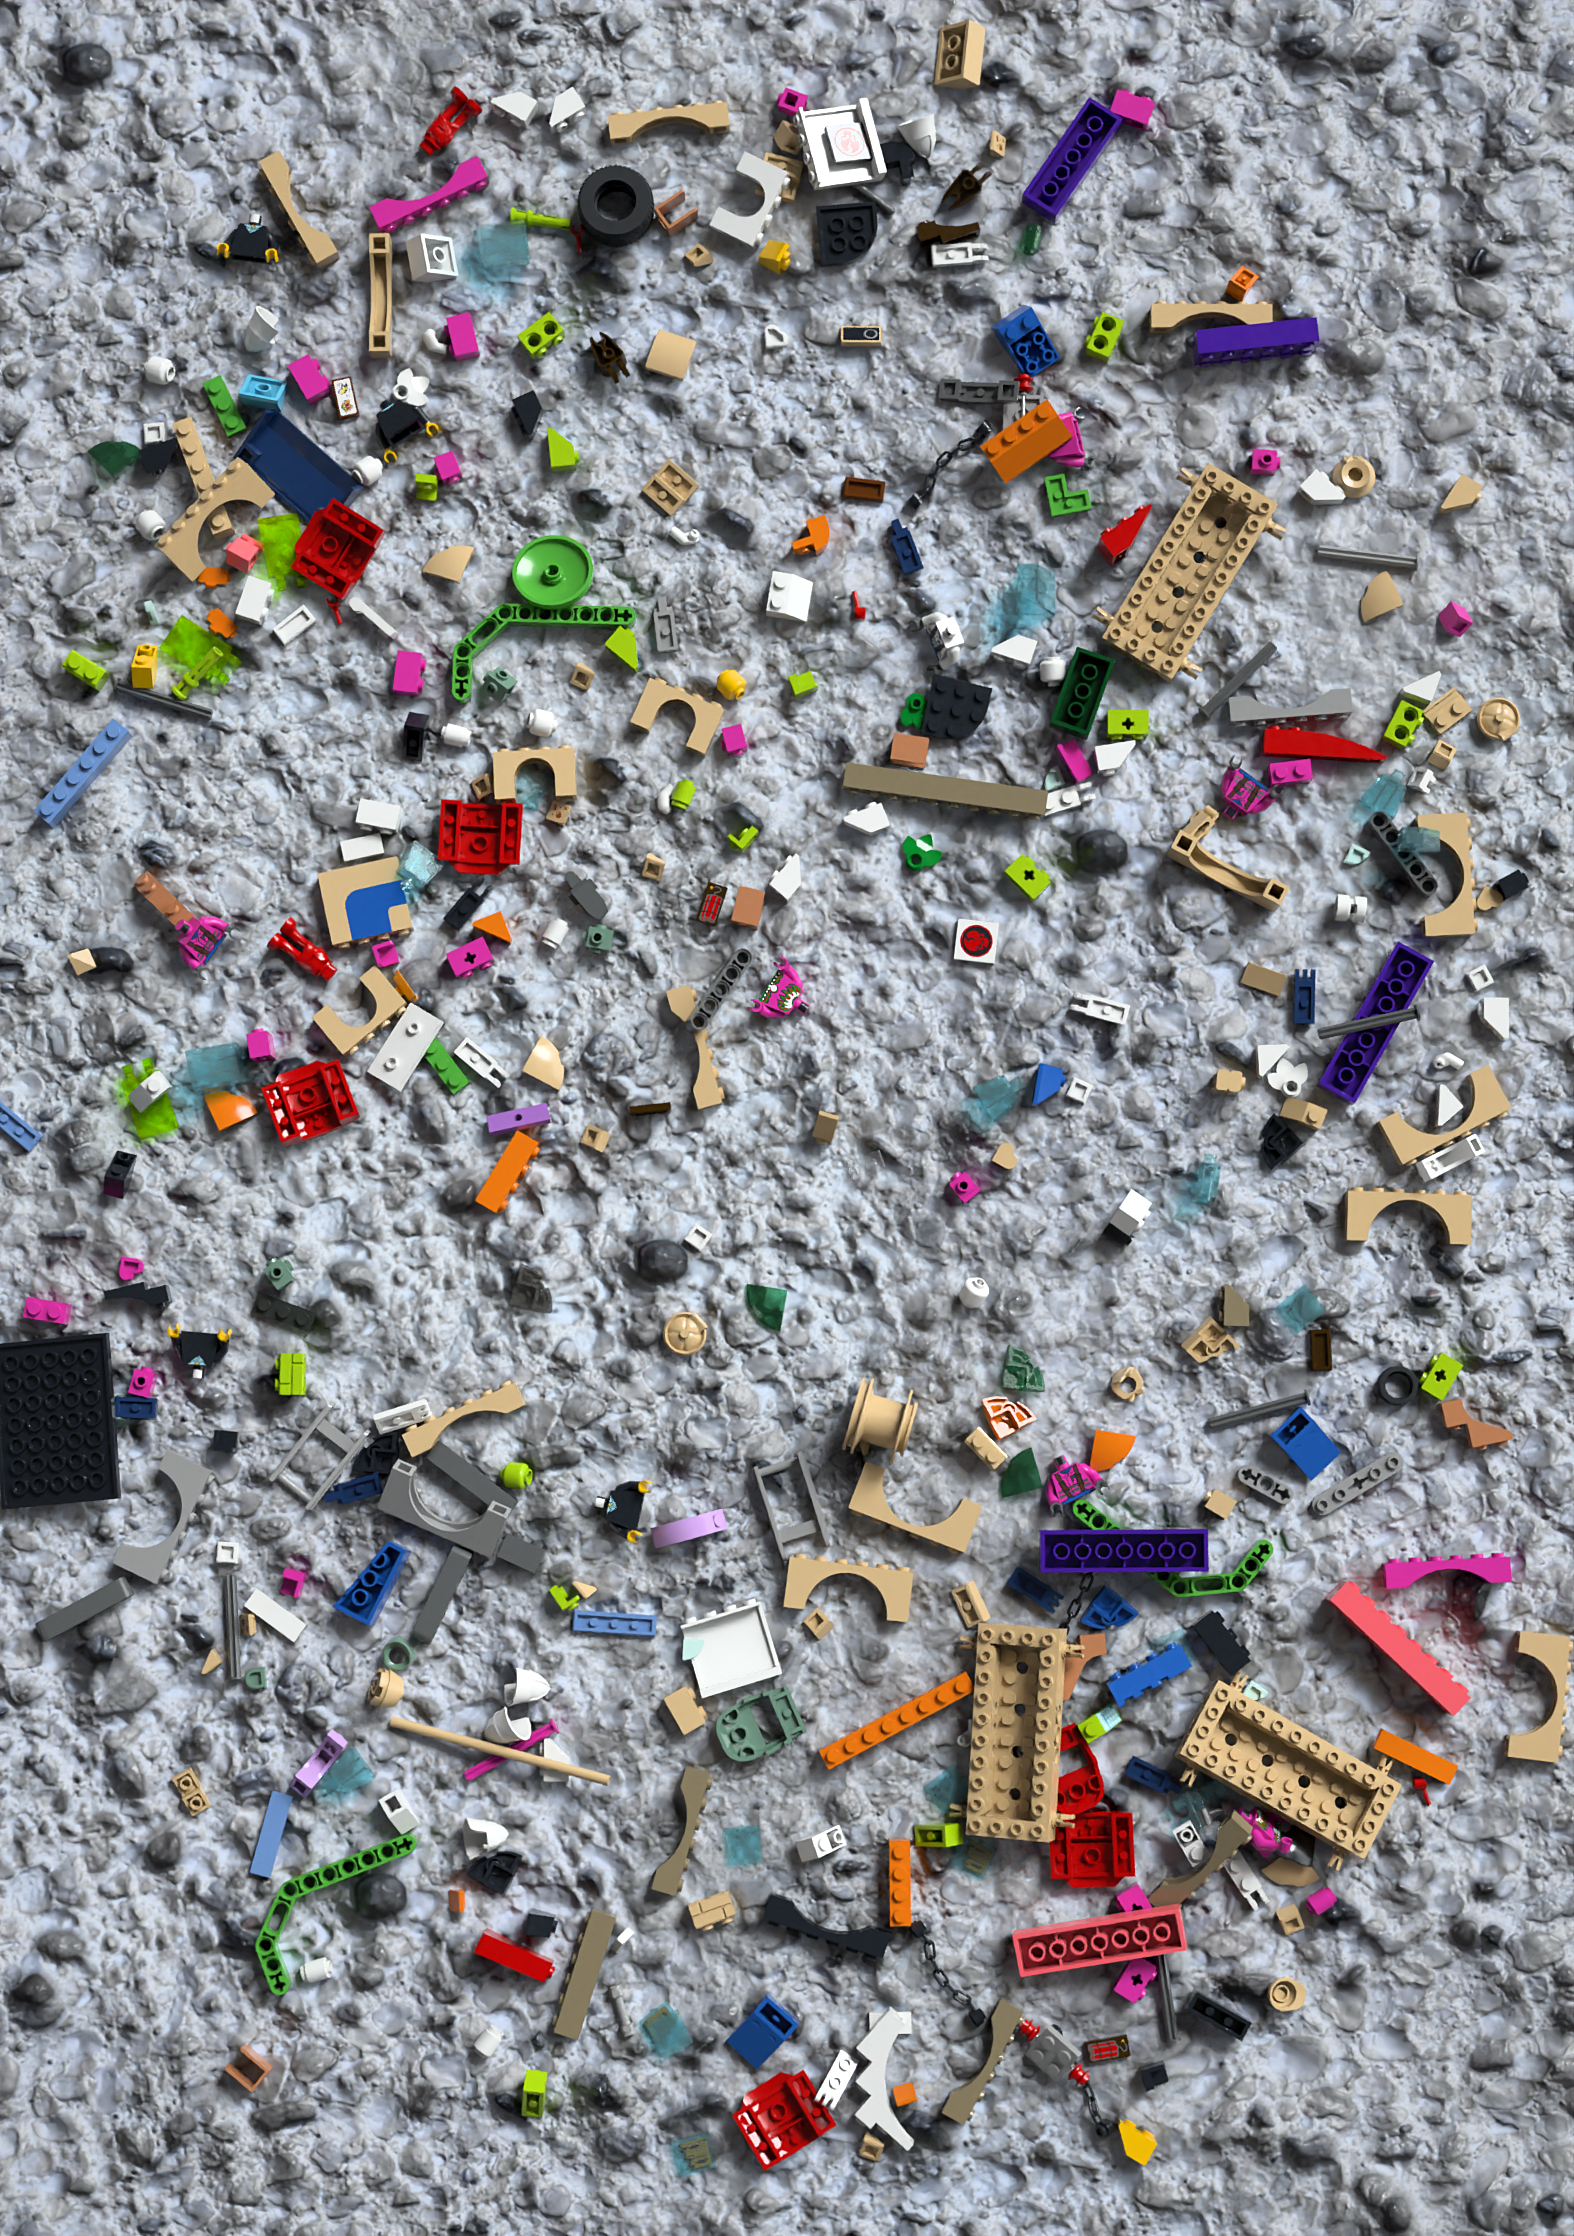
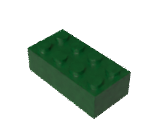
(1082, 693)

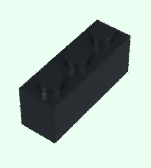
(1221, 1642)
(1217, 2014)

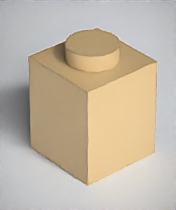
(1218, 1503)

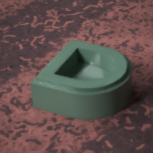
(256, 1678)

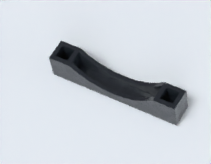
(868, 1939)

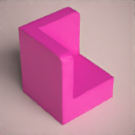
(1455, 619)
(385, 954)
(293, 1582)

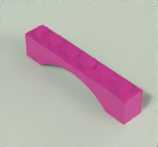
(394, 213)
(1402, 1574)

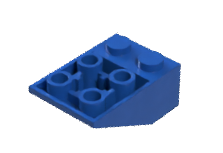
(1025, 341)
(1304, 1443)
(763, 2031)

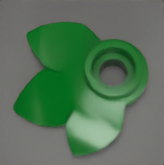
(913, 714)
(922, 851)

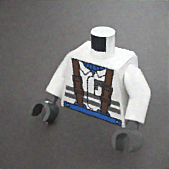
(944, 637)

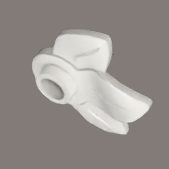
(413, 387)
(1286, 1075)

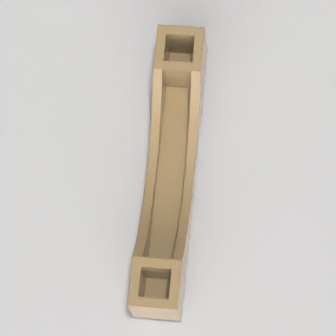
(709, 117)
(319, 244)
(381, 295)
(1167, 317)
(201, 474)
(705, 1089)
(424, 1437)

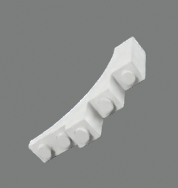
(876, 2107)

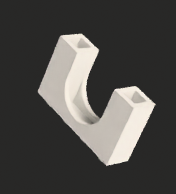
(749, 229)

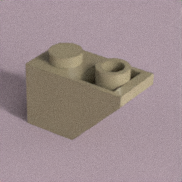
(1234, 1309)

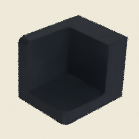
(225, 1441)
(1153, 2075)

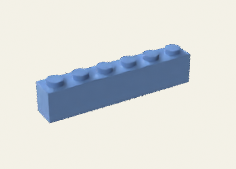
(83, 773)

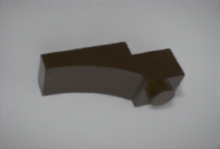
(930, 233)

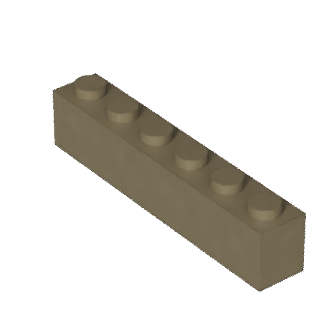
(585, 1973)

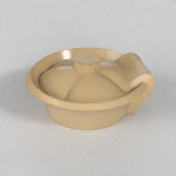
(1354, 476)
(1498, 719)
(685, 1333)

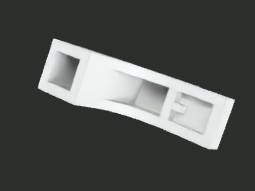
(1450, 1157)

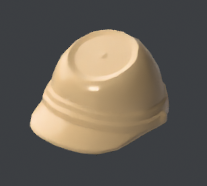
(1286, 1994)

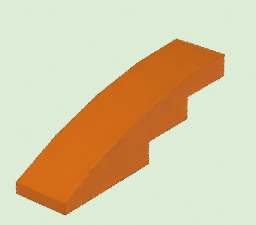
(1415, 1756)

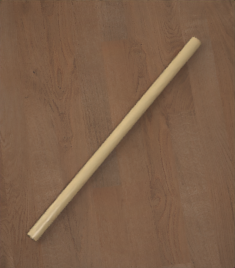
(500, 1751)

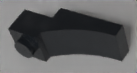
(154, 1296)

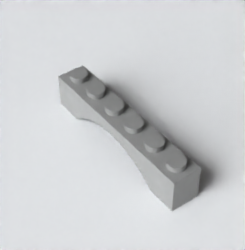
(1247, 710)

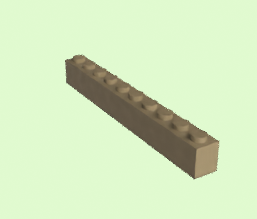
(945, 790)

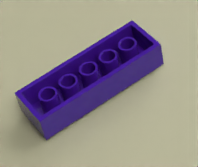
(1071, 160)
(1255, 342)

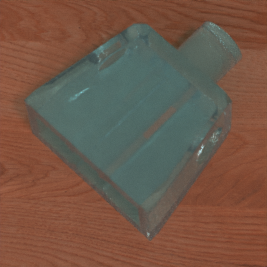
(1385, 794)
(417, 867)
(998, 1095)
(1206, 1186)
(348, 1772)

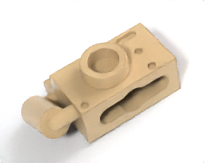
(1201, 822)

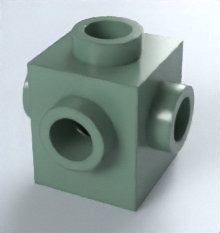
(498, 684)
(604, 944)
(286, 1276)

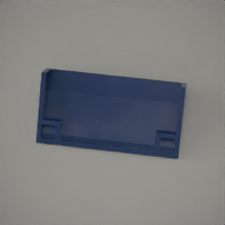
(295, 466)

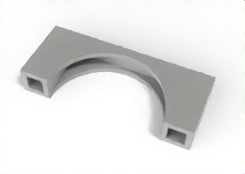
(191, 1482)
(403, 1501)

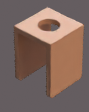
(668, 205)
(909, 750)
(748, 907)
(241, 2077)

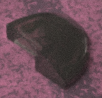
(529, 1291)

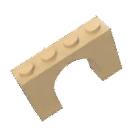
(659, 695)
(509, 763)
(388, 1005)

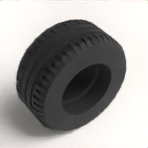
(610, 180)

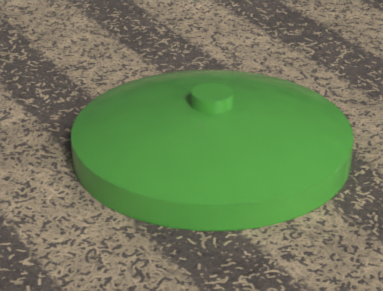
(552, 572)

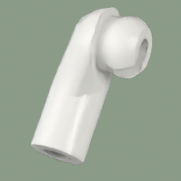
(432, 343)
(684, 538)
(1447, 1059)

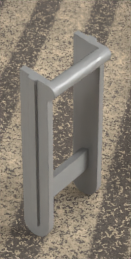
(338, 1438)
(797, 1530)

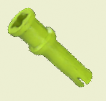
(545, 221)
(193, 681)

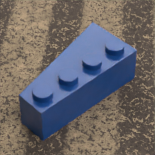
(374, 1584)
(1148, 1673)

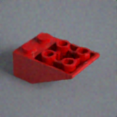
(1117, 542)

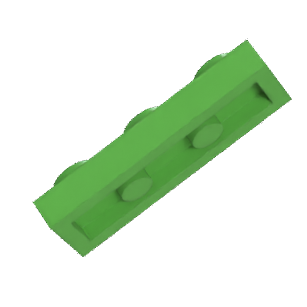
(224, 406)
(446, 1067)

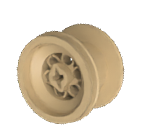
(880, 1421)

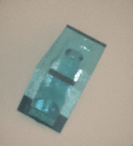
(1418, 839)

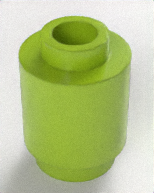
(683, 794)

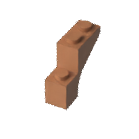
(162, 898)
(1477, 1433)
(1094, 1646)

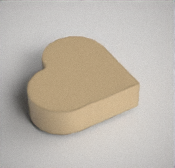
(1488, 899)
(1005, 1156)

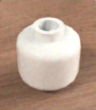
(159, 370)
(367, 470)
(150, 525)
(1053, 670)
(541, 723)
(973, 1292)

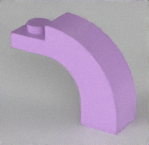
(688, 1528)
(318, 1764)

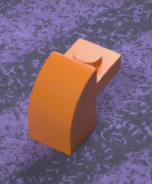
(818, 537)

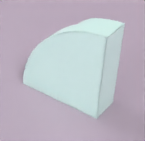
(150, 609)
(1054, 779)
(1356, 855)
(691, 1647)
(1254, 1691)

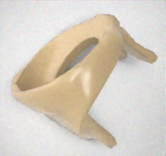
(1119, 1376)

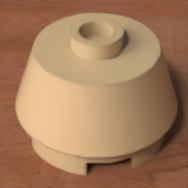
(386, 1689)

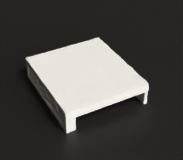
(817, 155)
(734, 1648)

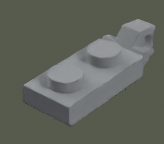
(665, 627)

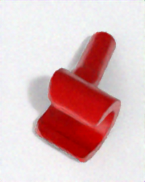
(578, 237)
(334, 607)
(860, 612)
(1420, 1783)

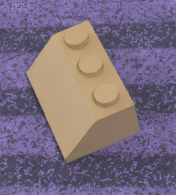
(960, 55)

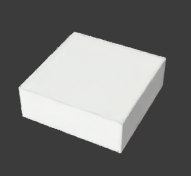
(154, 433)
(1479, 978)
(1079, 1090)
(698, 1237)
(227, 1552)

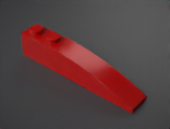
(1316, 746)

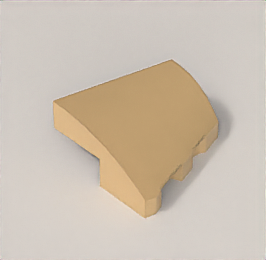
(1208, 1341)

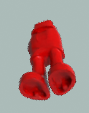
(441, 129)
(312, 958)

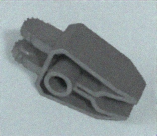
(585, 895)

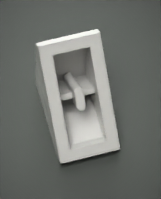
(1423, 689)
(1267, 1056)
(1446, 1105)

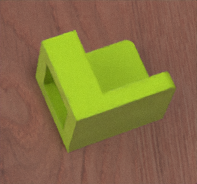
(802, 684)

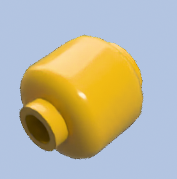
(731, 684)

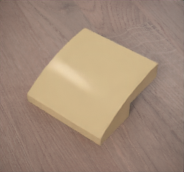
(794, 169)
(670, 355)
(670, 487)

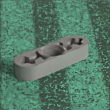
(1249, 1481)

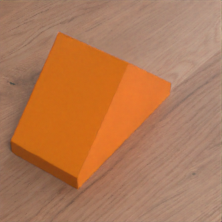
(1241, 283)
(494, 926)

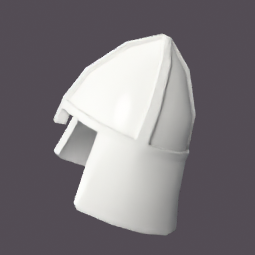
(920, 135)
(260, 330)
(528, 1688)
(503, 1730)
(482, 1836)

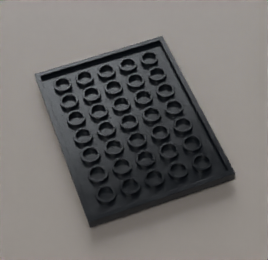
(57, 1422)

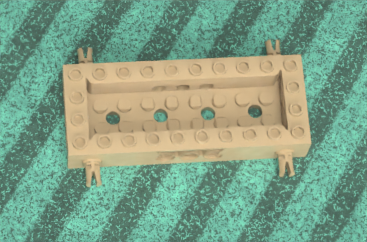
(1172, 566)
(999, 1729)
(1293, 1754)

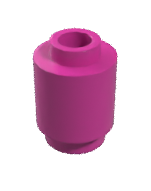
(1320, 1901)

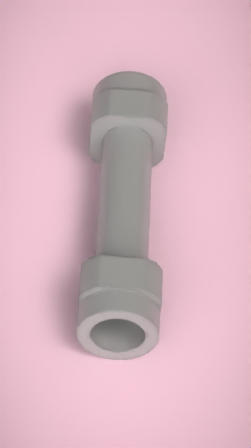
(627, 2027)

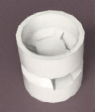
(1343, 907)

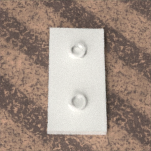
(405, 1047)

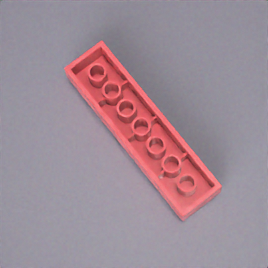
(1398, 1648)
(1099, 1940)

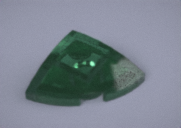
(115, 455)
(767, 1304)
(1020, 1372)
(1021, 1475)

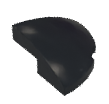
(1279, 1142)
(379, 1455)
(1301, 1848)
(496, 1871)

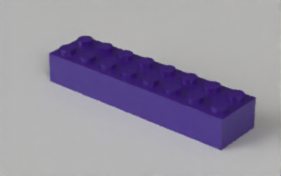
(1361, 1050)
(1123, 1550)

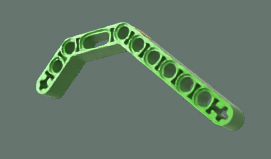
(533, 621)
(1188, 1582)
(302, 1889)

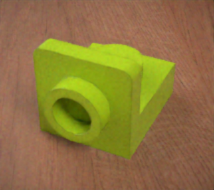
(426, 487)
(746, 838)
(560, 1596)

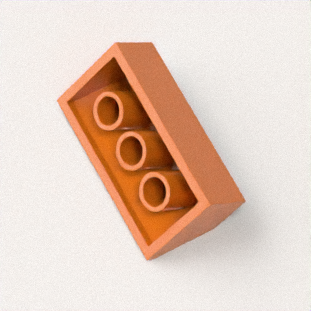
(1026, 441)

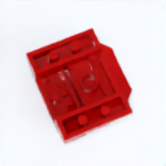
(336, 548)
(480, 836)
(310, 1102)
(1095, 1850)
(782, 2117)

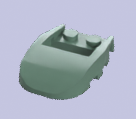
(741, 1734)

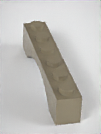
(1230, 1835)
(669, 1872)
(962, 2099)

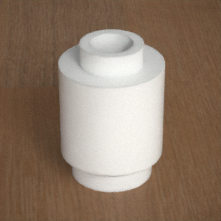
(456, 735)
(555, 933)
(316, 1970)
(488, 2041)

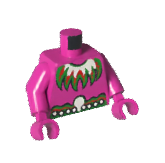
(781, 994)
(1266, 1831)

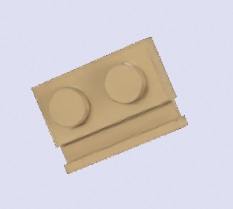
(1446, 711)

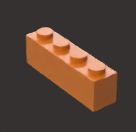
(507, 1172)
(899, 1882)

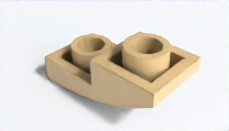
(191, 1791)

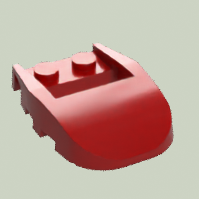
(1084, 1786)

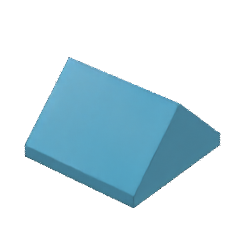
(263, 392)

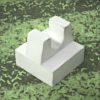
(1420, 779)

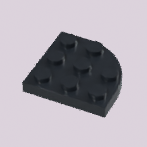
(846, 232)
(954, 708)

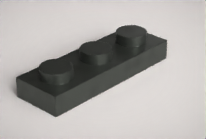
(284, 1312)

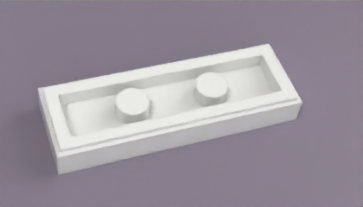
(275, 1615)

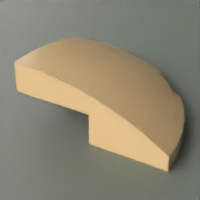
(450, 563)
(1380, 597)
(545, 1064)
(1289, 1873)

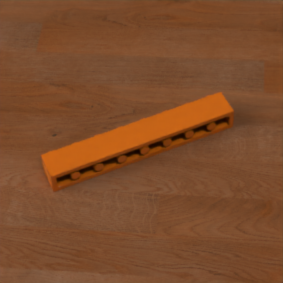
(896, 1720)

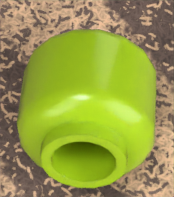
(516, 1475)

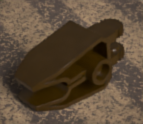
(965, 187)
(610, 358)

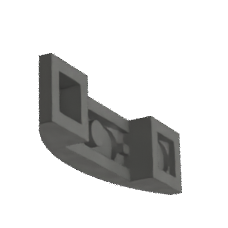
(979, 392)

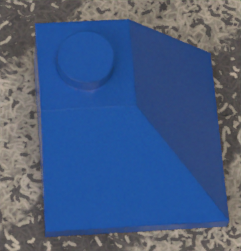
(1047, 1083)

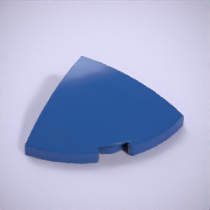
(1108, 1609)

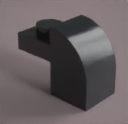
(899, 155)

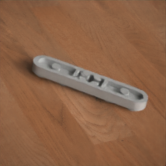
(1340, 1494)

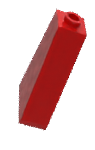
(514, 1955)

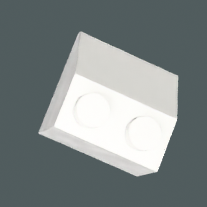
(431, 258)
(789, 597)

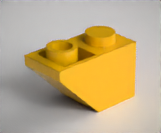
(775, 256)
(144, 666)
(1136, 2144)

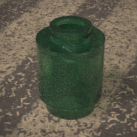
(1031, 239)

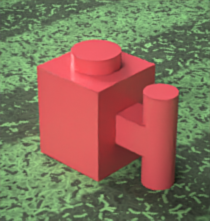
(243, 553)

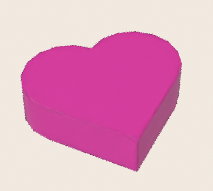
(130, 1267)

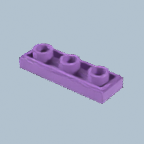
(518, 1119)

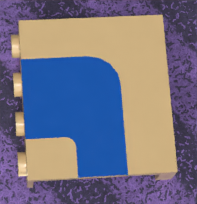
(365, 903)

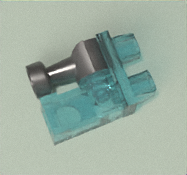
(1197, 1800)

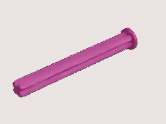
(521, 1745)

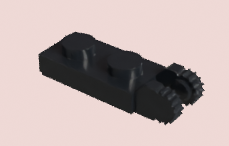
(467, 905)

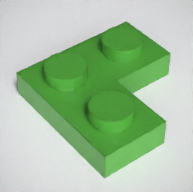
(1062, 502)

